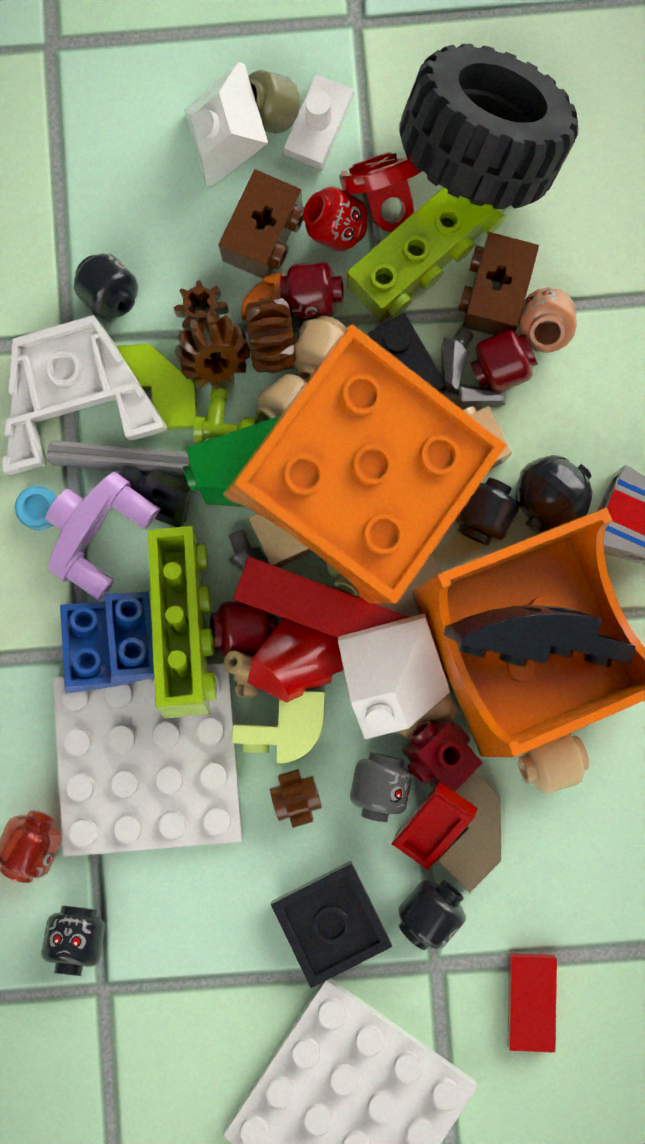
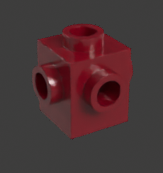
(440, 754)

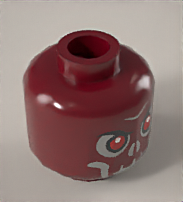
(311, 290)

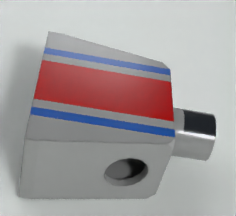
(626, 506)

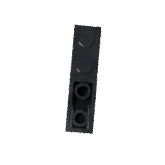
(534, 632)

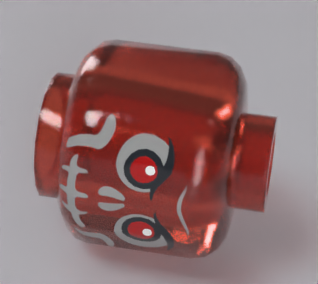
(28, 846)

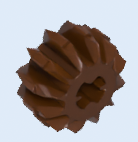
(270, 335)
(212, 351)

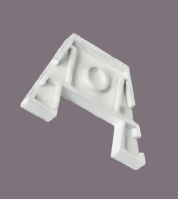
(63, 373)

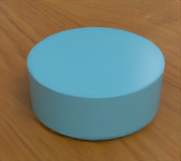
(33, 505)

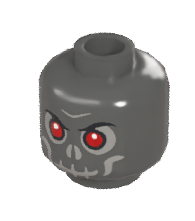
(380, 786)

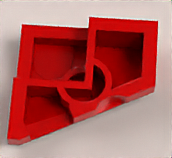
(294, 661)

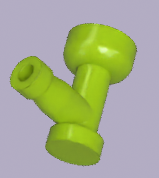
(213, 425)

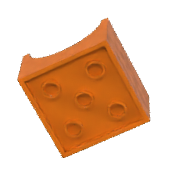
(367, 467)
(528, 706)

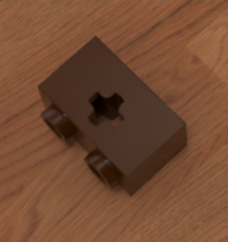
(262, 203)
(502, 261)

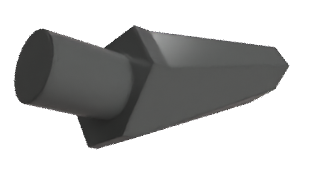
(454, 357)
(475, 396)
(243, 549)

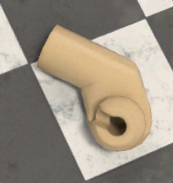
(239, 664)

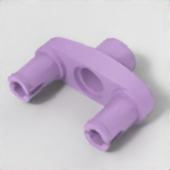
(80, 521)

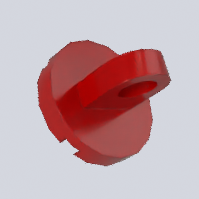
(379, 180)

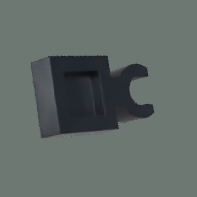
(162, 490)

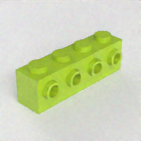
(418, 252)
(178, 623)

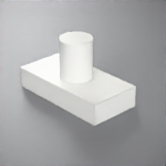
(318, 122)

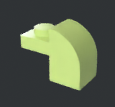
(296, 733)

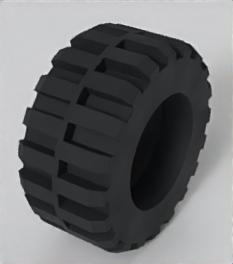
(487, 126)

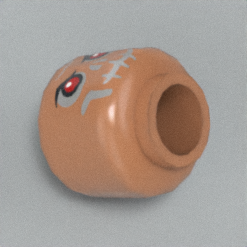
(548, 319)

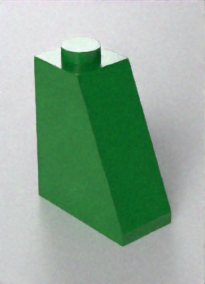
(220, 459)

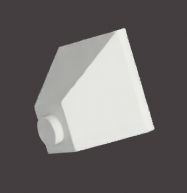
(226, 125)
(392, 674)

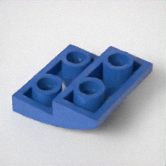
(107, 642)

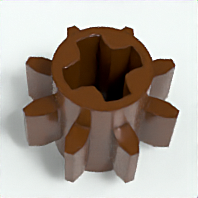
(203, 298)
(295, 798)

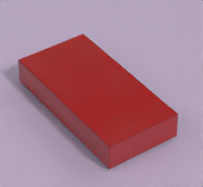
(434, 825)
(532, 1002)

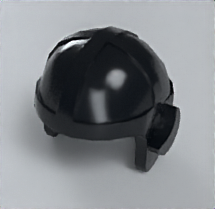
(553, 492)

